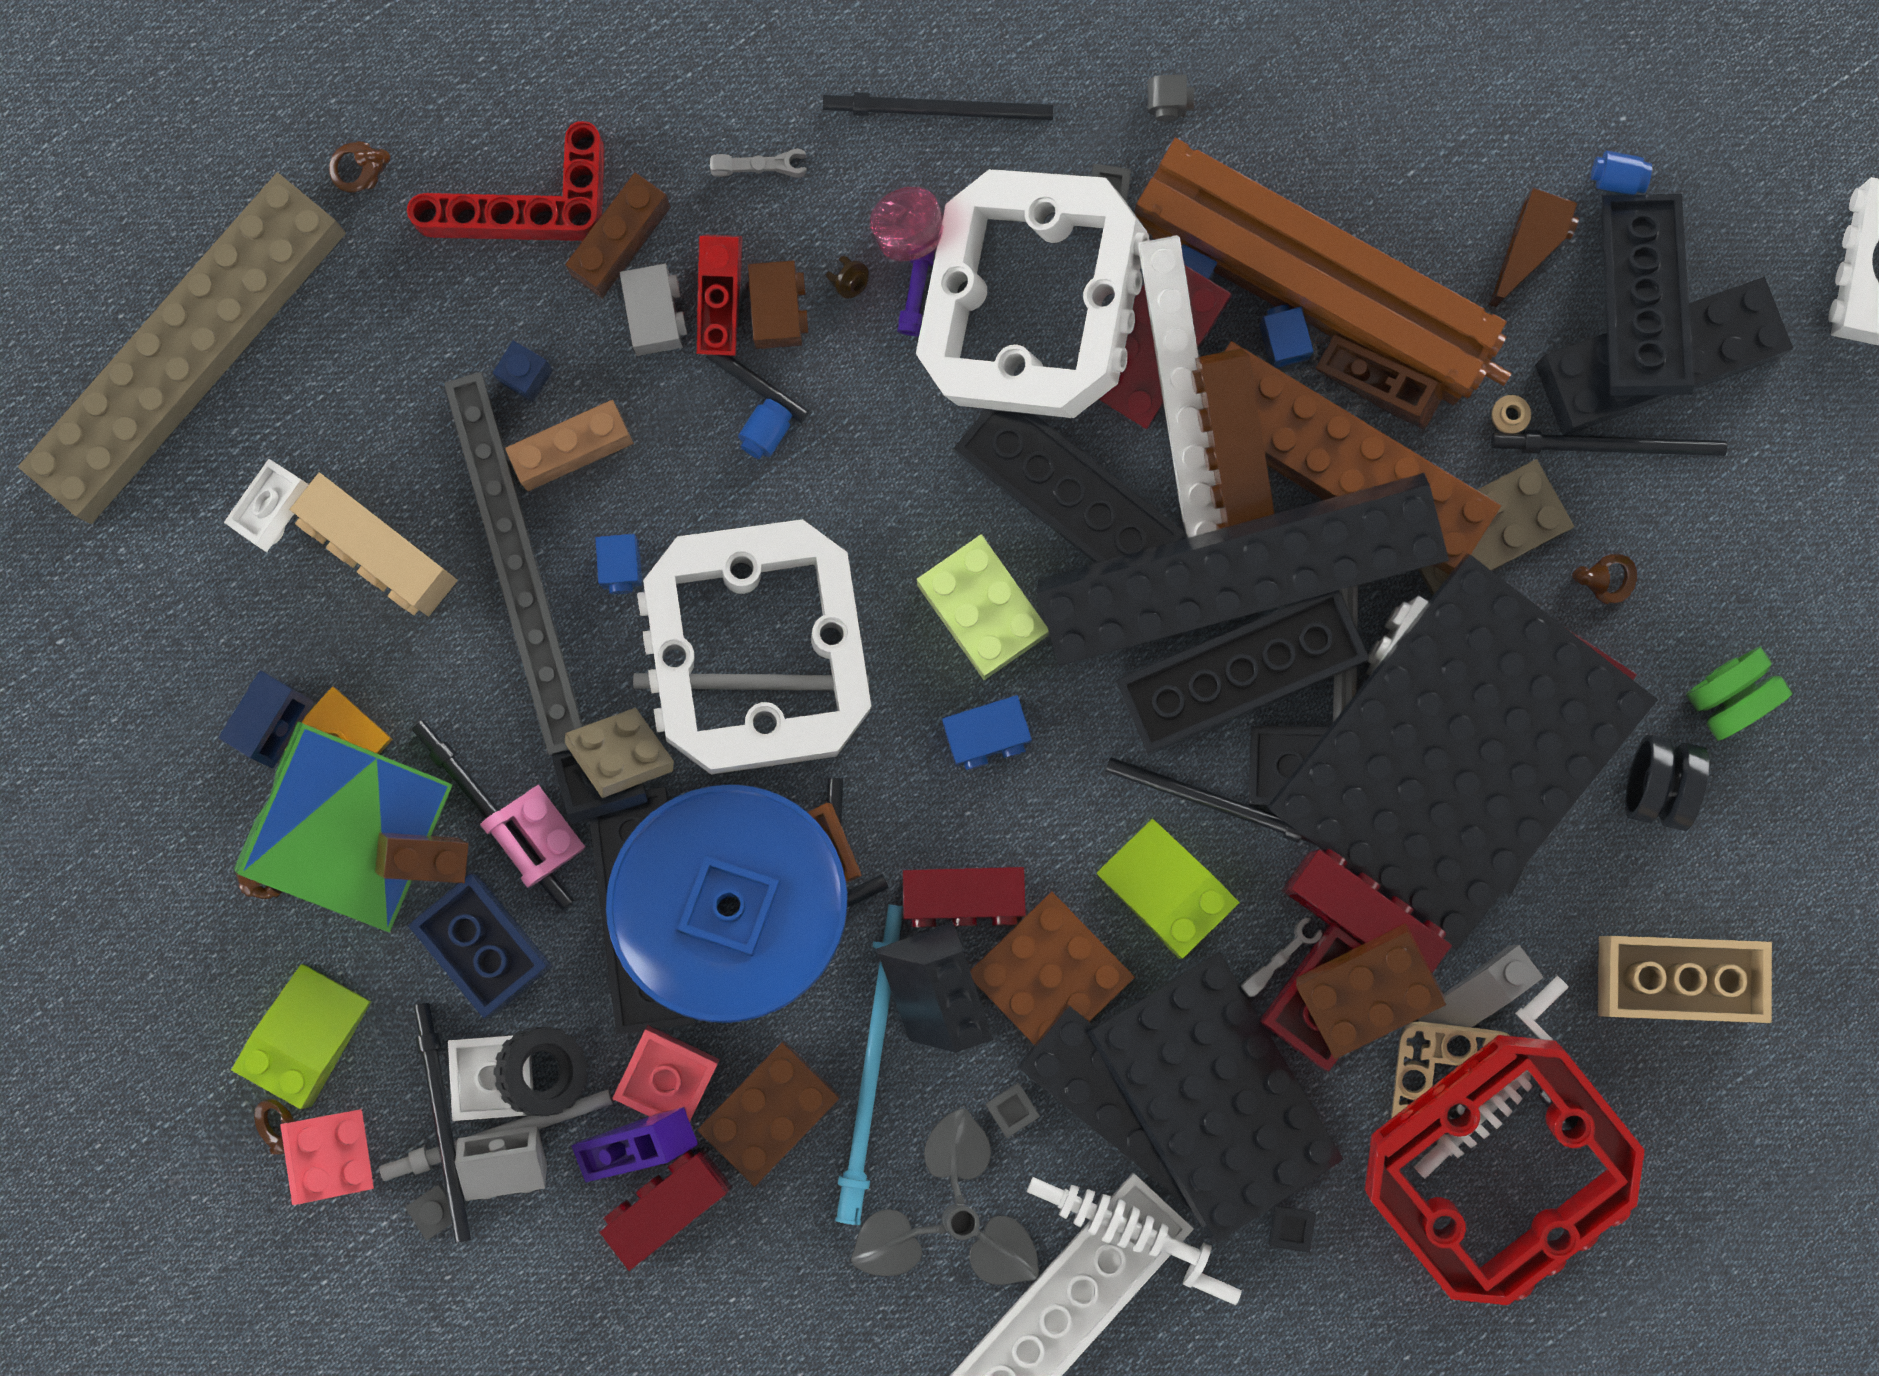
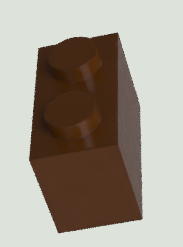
(775, 304)
(421, 858)

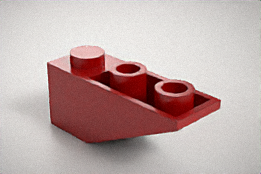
(718, 293)

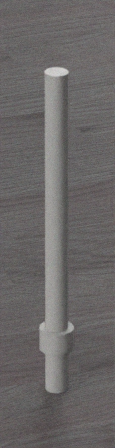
(750, 682)
(423, 1159)

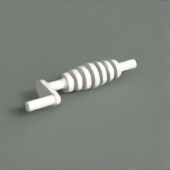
(1448, 1143)
(1129, 1228)

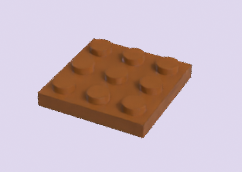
(1049, 964)

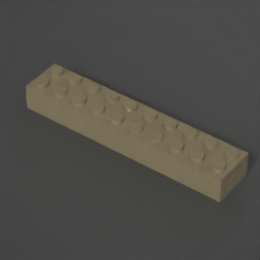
(182, 349)

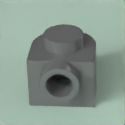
(1169, 97)

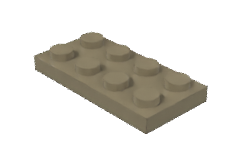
(1525, 521)

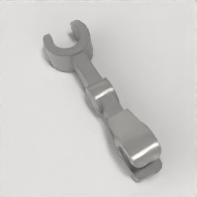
(725, 165)
(1259, 978)

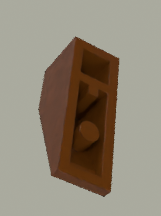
(1538, 232)
(1381, 381)

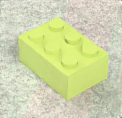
(982, 607)

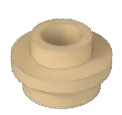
(1505, 424)

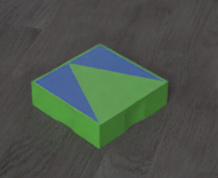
(326, 822)

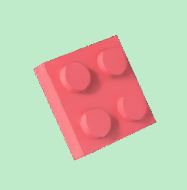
(665, 1075)
(326, 1156)

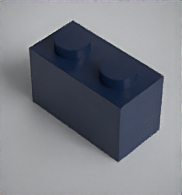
(265, 719)

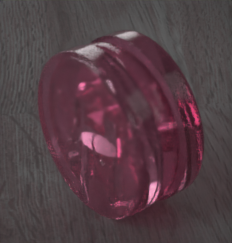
(907, 223)

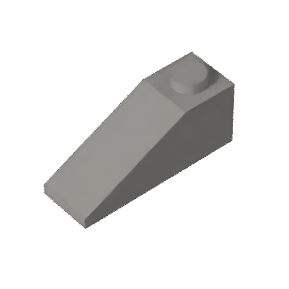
(1487, 989)

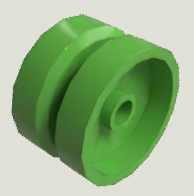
(1736, 689)

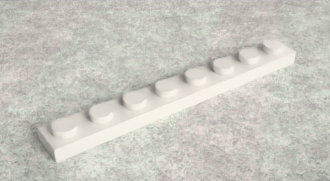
(1175, 356)

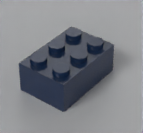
(480, 946)

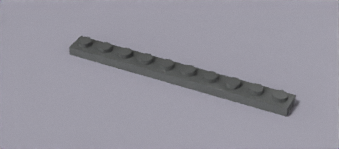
(514, 559)

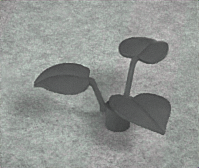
(1003, 1250)

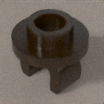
(851, 279)

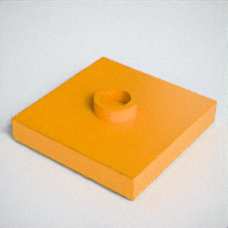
(343, 719)

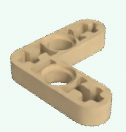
(1435, 1051)

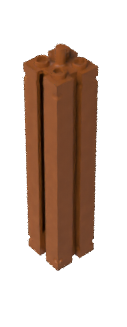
(1313, 265)

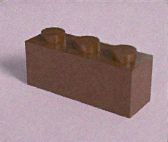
(618, 235)

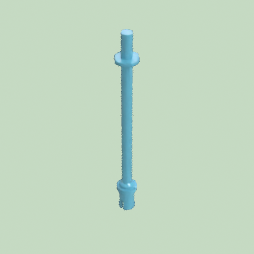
(854, 1179)

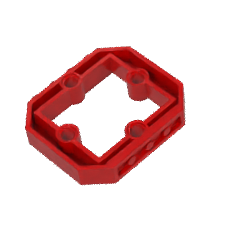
(1531, 1257)

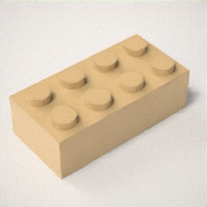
(366, 540)
(1685, 979)

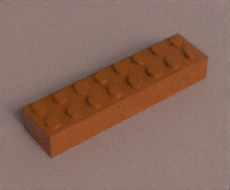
(1341, 454)

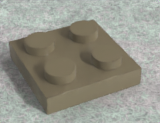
(619, 752)

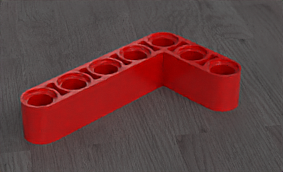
(525, 207)

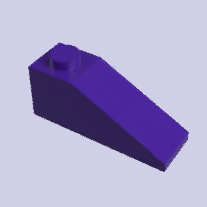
(635, 1145)

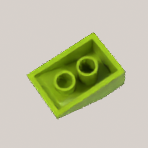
(1167, 888)
(301, 1037)

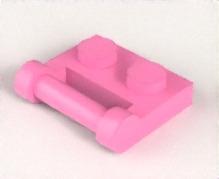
(541, 827)

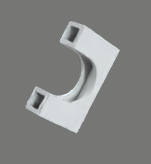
(1857, 306)

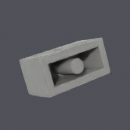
(652, 309)
(501, 1163)

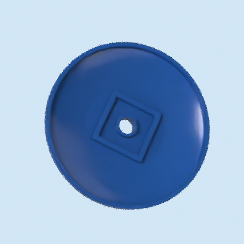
(714, 848)

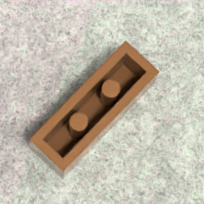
(569, 445)

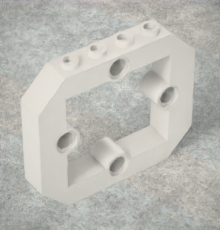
(1102, 352)
(763, 549)

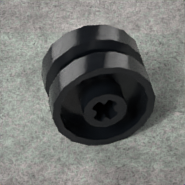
(1667, 782)

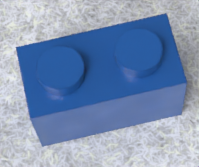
(986, 732)

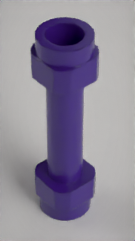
(911, 319)

